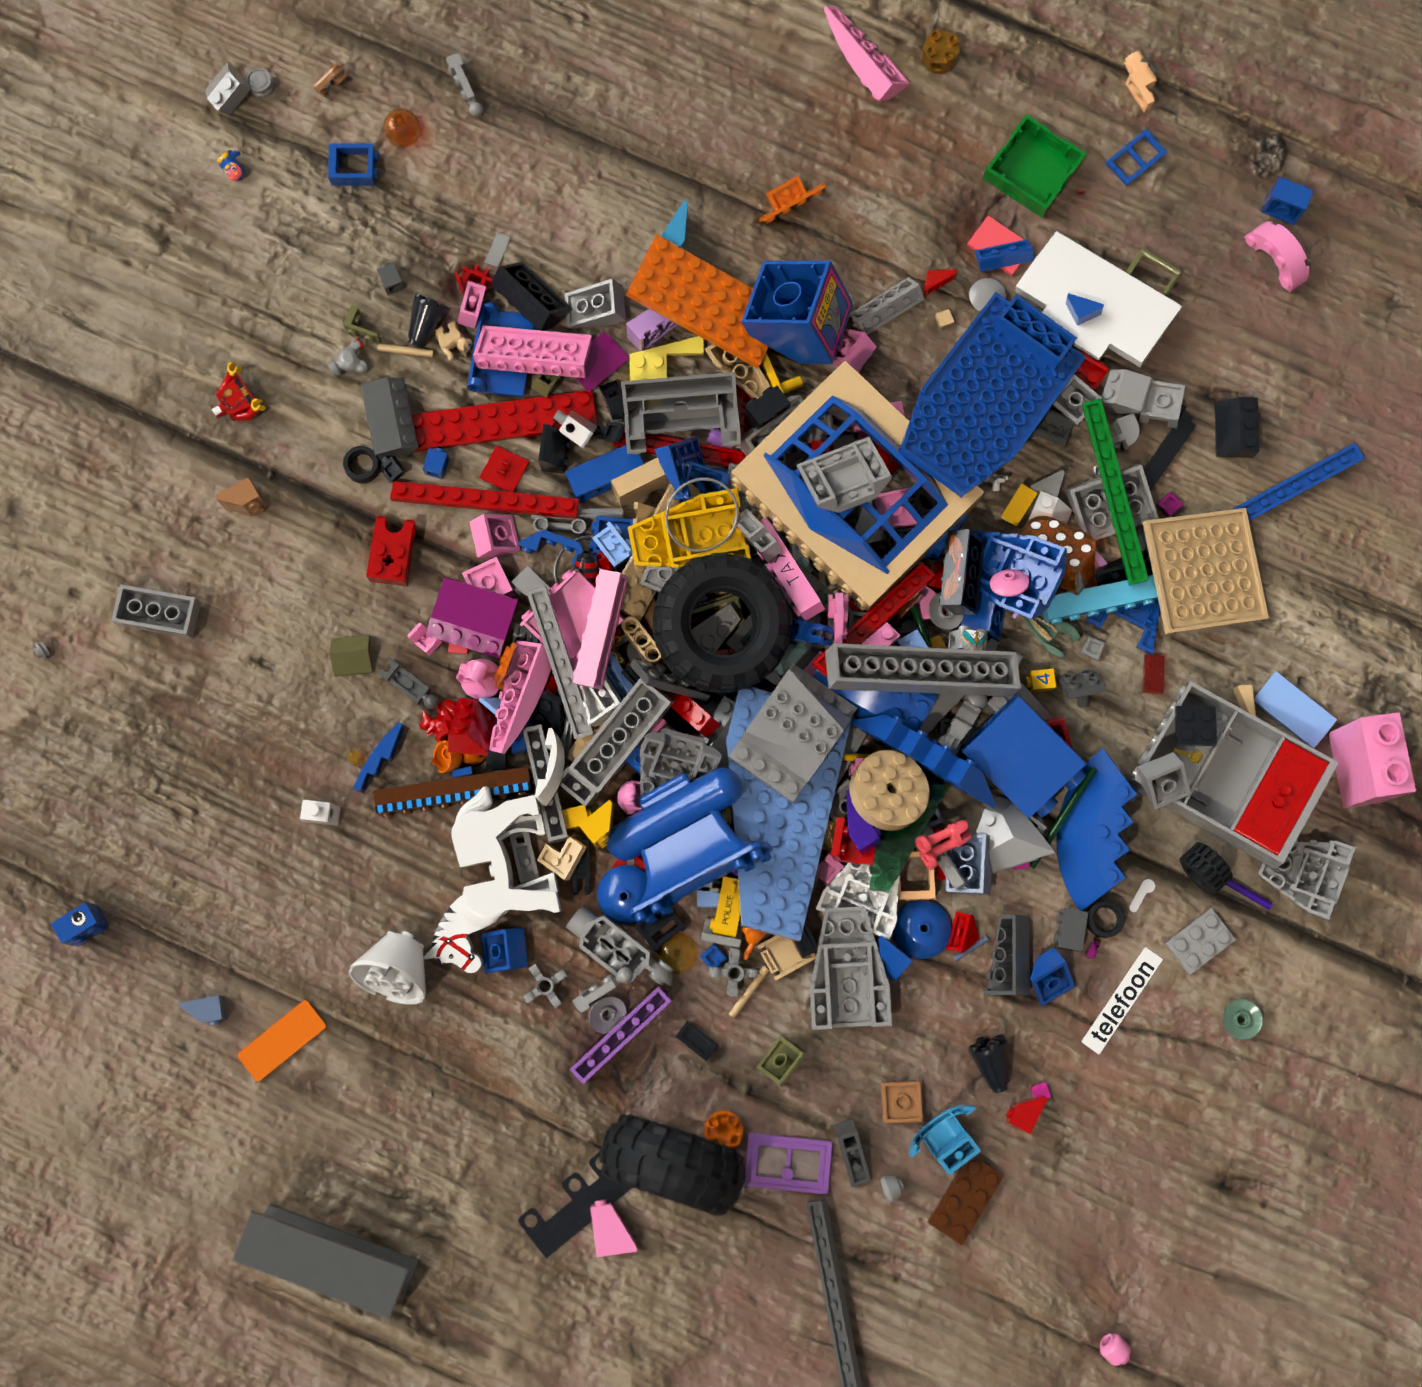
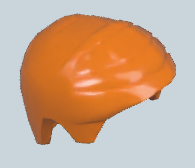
(445, 760)

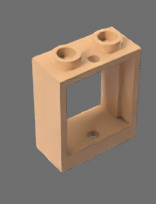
(918, 895)

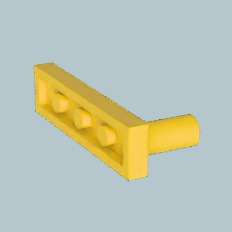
(772, 379)

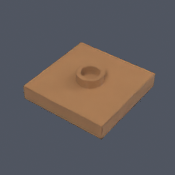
(901, 1102)

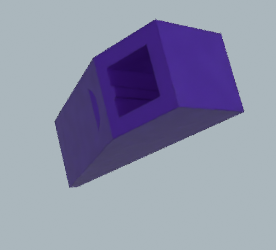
(860, 831)

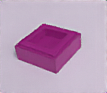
(1169, 504)

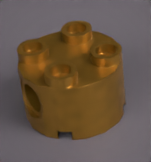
(940, 51)

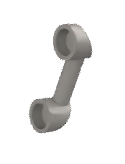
(578, 526)

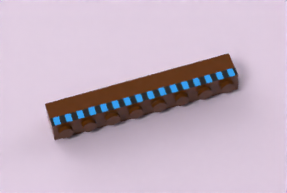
(451, 791)

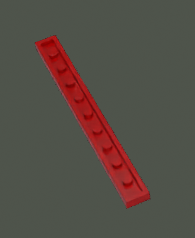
(484, 500)

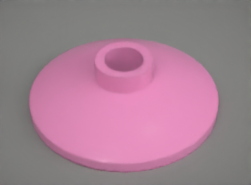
(1009, 582)

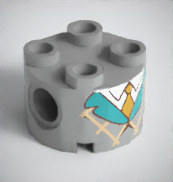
(968, 639)

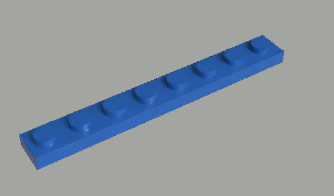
(1302, 481)

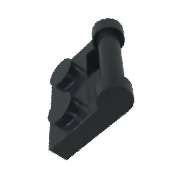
(651, 929)

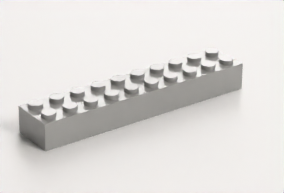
(922, 670)

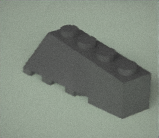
(1010, 958)

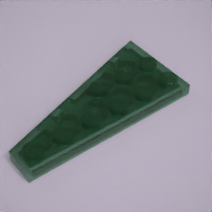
(899, 844)

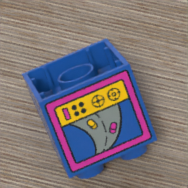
(799, 310)

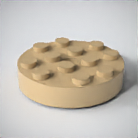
(873, 800)

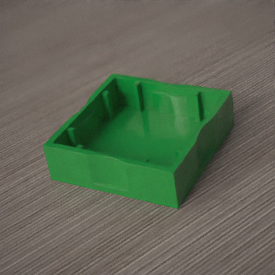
(1034, 166)

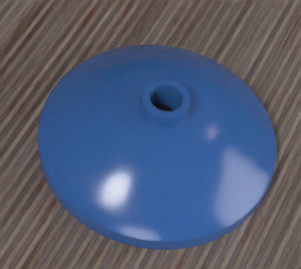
(618, 880)
(912, 939)

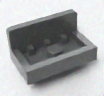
(1054, 427)

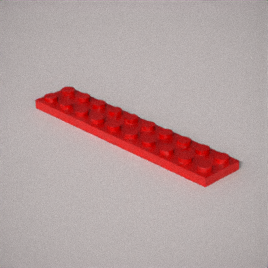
(497, 420)

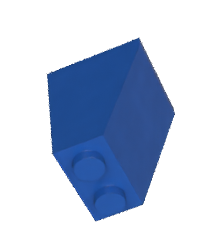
(989, 617)

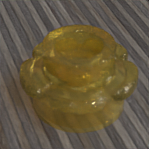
(355, 758)

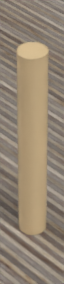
(406, 350)
(748, 992)

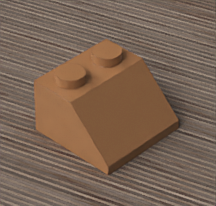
(242, 498)

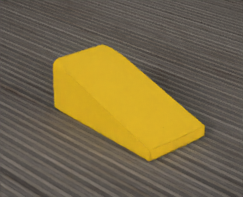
(1019, 504)

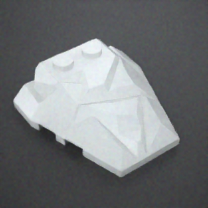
(851, 889)

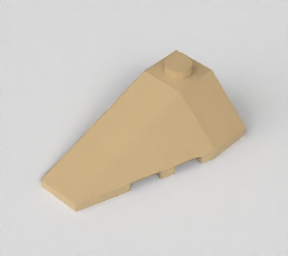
(747, 376)

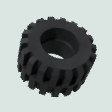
(1206, 868)

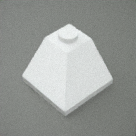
(1050, 506)

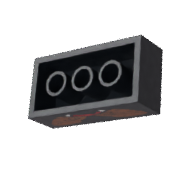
(962, 572)

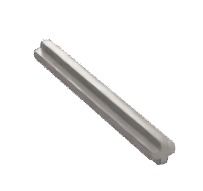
(591, 513)

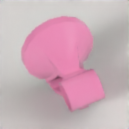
(477, 678)

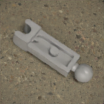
(457, 71)
(592, 994)

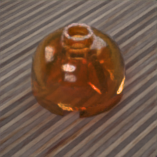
(401, 127)

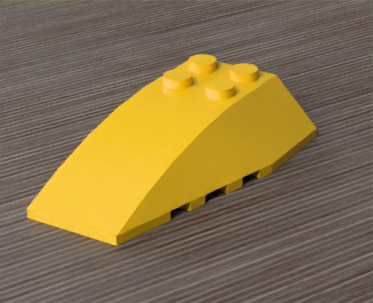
(695, 524)

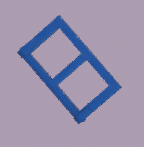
(1144, 166)

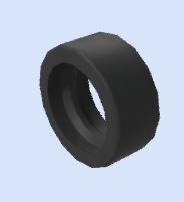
(356, 451)
(1119, 922)

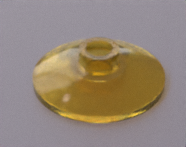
(686, 958)

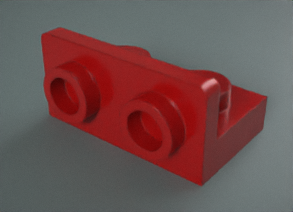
(1091, 371)

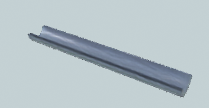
(980, 942)

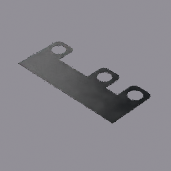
(573, 1217)

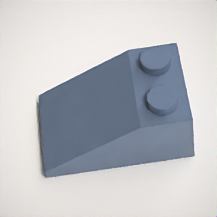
(974, 865)

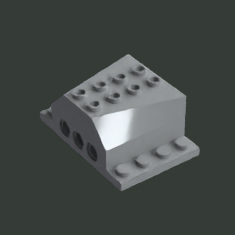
(792, 733)

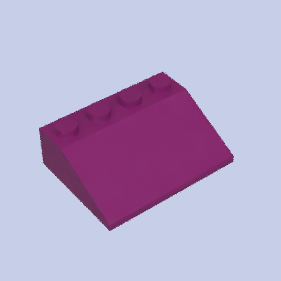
(472, 617)

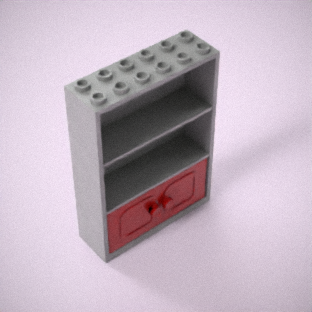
(1248, 787)

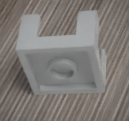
(1163, 403)

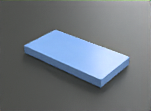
(1294, 710)

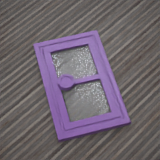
(788, 1163)

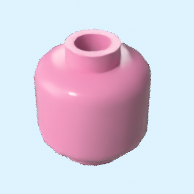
(1115, 1349)

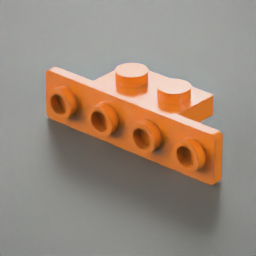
(787, 195)

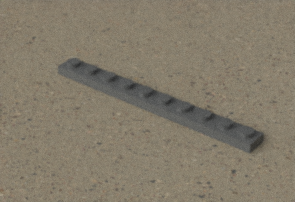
(834, 1294)

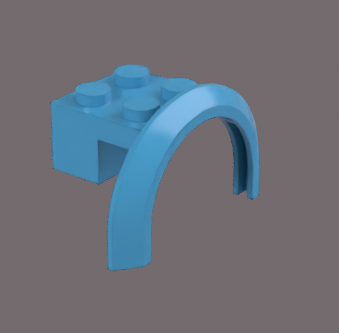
(947, 1139)

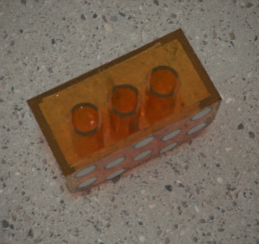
(1079, 546)

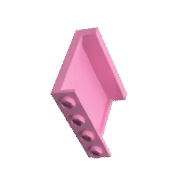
(571, 605)

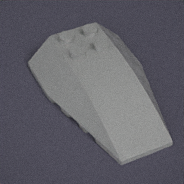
(848, 974)

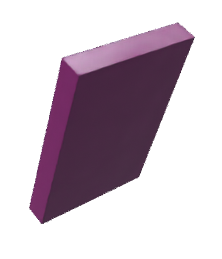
(602, 361)

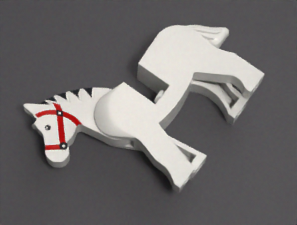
(479, 840)

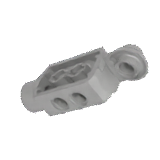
(615, 947)

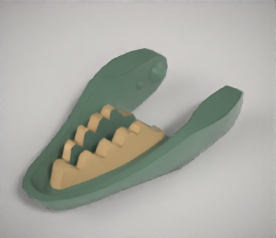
(1047, 633)

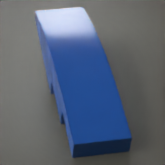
(384, 751)

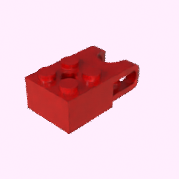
(391, 547)

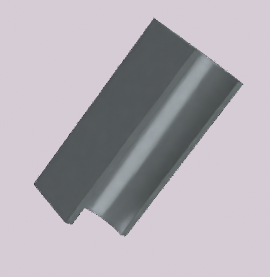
(326, 1260)

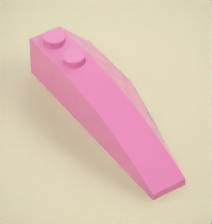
(873, 69)
(521, 692)

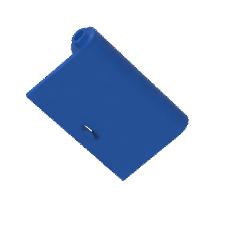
(497, 381)

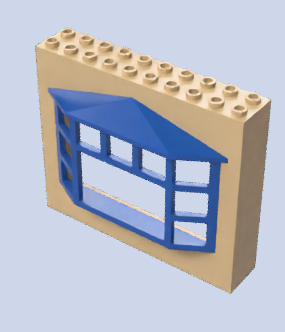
(825, 533)

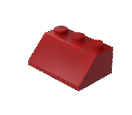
(471, 728)

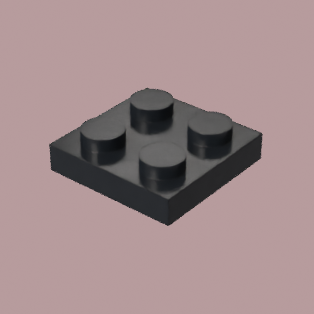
(1195, 726)

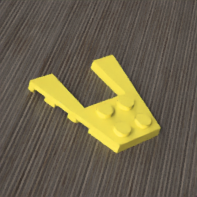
(653, 361)

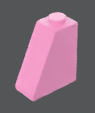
(610, 1231)

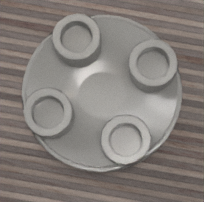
(983, 290)

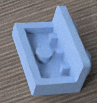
(613, 545)

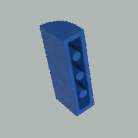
(596, 475)

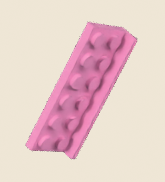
(532, 351)

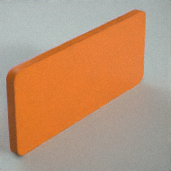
(281, 1040)

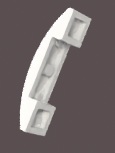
(547, 787)

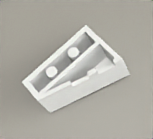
(599, 703)

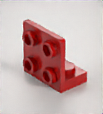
(845, 849)

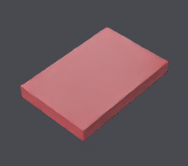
(993, 234)

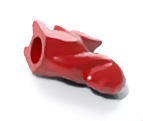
(441, 724)

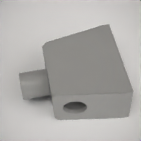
(581, 432)

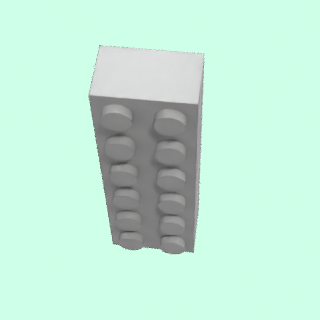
(621, 735)

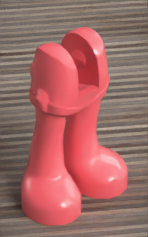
(957, 836)

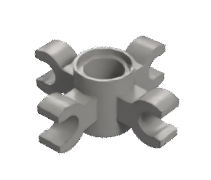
(540, 978)
(732, 989)

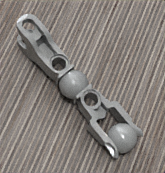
(967, 713)

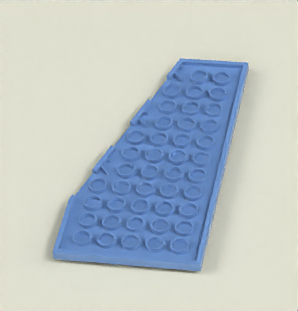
(779, 890)

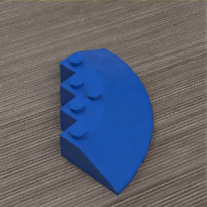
(928, 755)
(1091, 835)

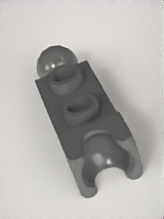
(409, 685)

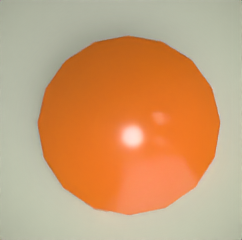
(724, 1128)

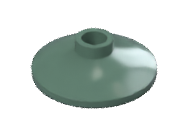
(1252, 1019)

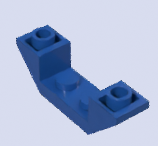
(534, 542)

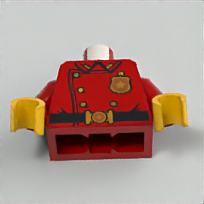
(236, 398)

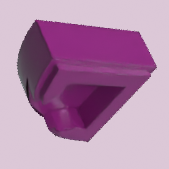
(1092, 949)

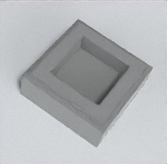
(1092, 648)

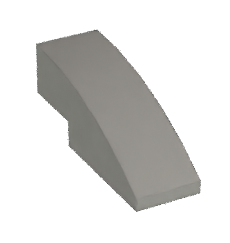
(757, 535)

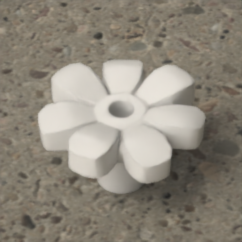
(996, 480)

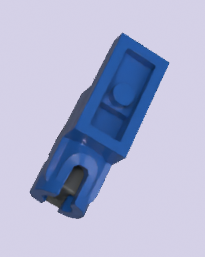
(811, 633)

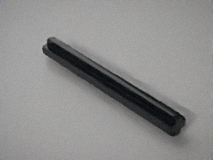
(670, 716)

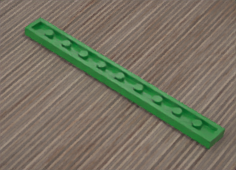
(1115, 492)

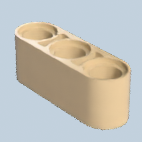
(638, 634)

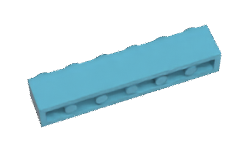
(1099, 599)

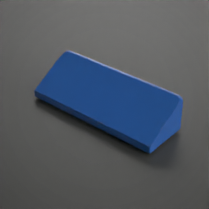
(1004, 255)

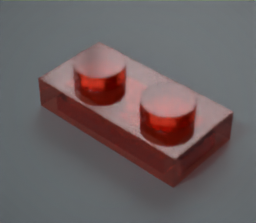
(1153, 674)

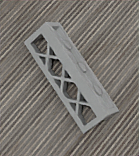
(887, 307)

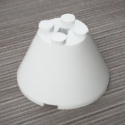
(393, 969)

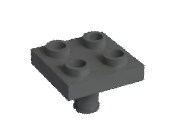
(1081, 685)

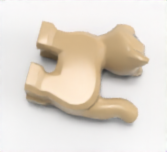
(452, 339)

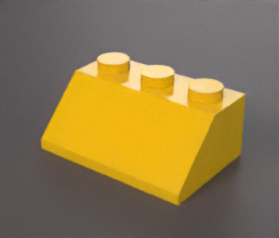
(599, 824)

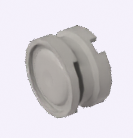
(260, 82)

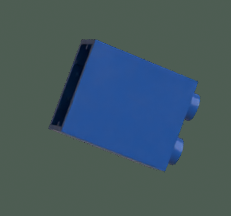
(1025, 757)

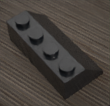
(530, 295)

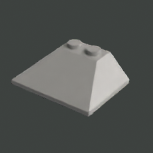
(845, 476)

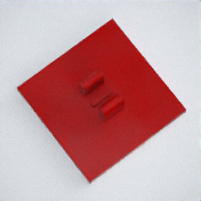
(504, 469)

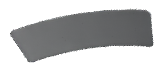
(497, 249)

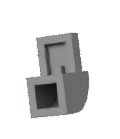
(1126, 432)

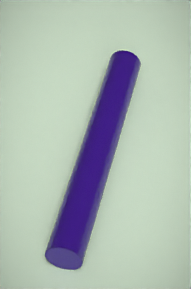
(1249, 894)

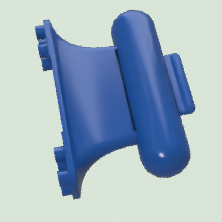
(684, 839)

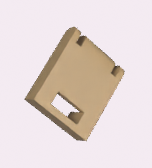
(782, 956)

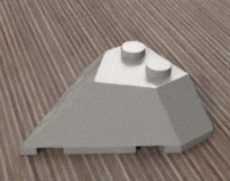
(1011, 836)

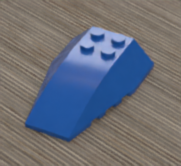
(1036, 557)
(906, 705)

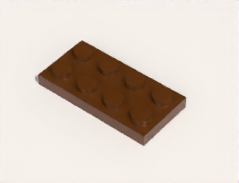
(965, 1199)

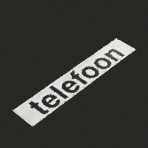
(1122, 1000)

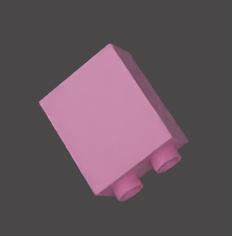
(1372, 760)

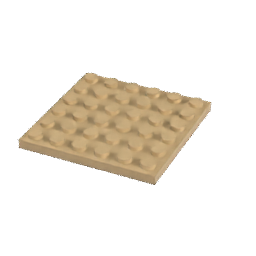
(1205, 570)

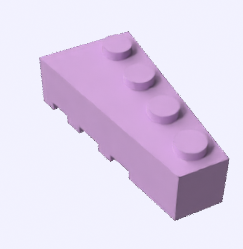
(648, 329)

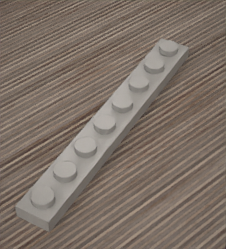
(559, 661)

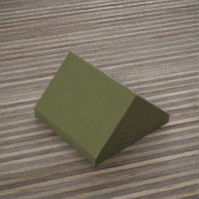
(351, 655)
(781, 1061)

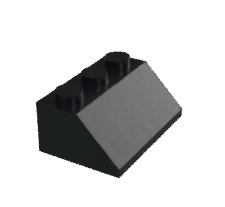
(1237, 427)

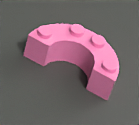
(1284, 250)

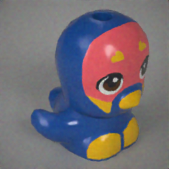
(231, 166)

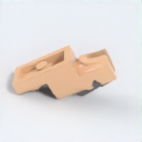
(1141, 79)

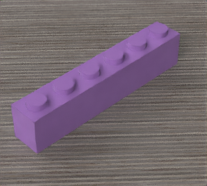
(620, 1035)

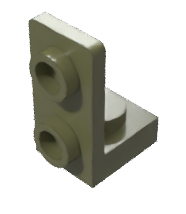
(351, 325)

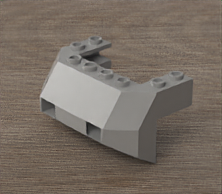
(680, 405)

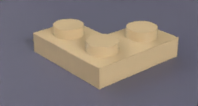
(564, 861)

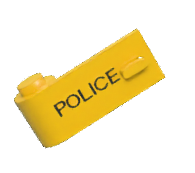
(727, 910)

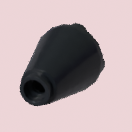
(425, 319)
(992, 1061)

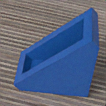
(1082, 308)

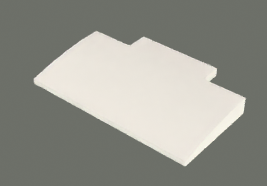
(1132, 312)

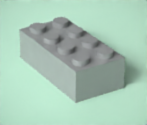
(156, 611)

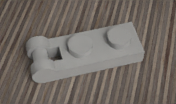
(524, 857)

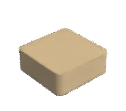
(944, 318)

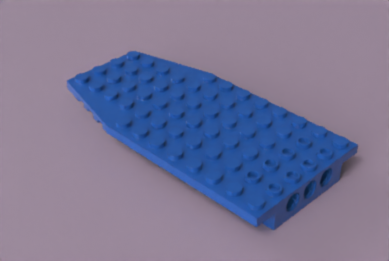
(989, 393)

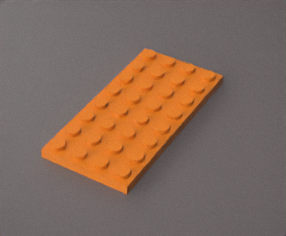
(696, 298)

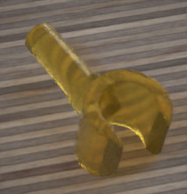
(1195, 757)

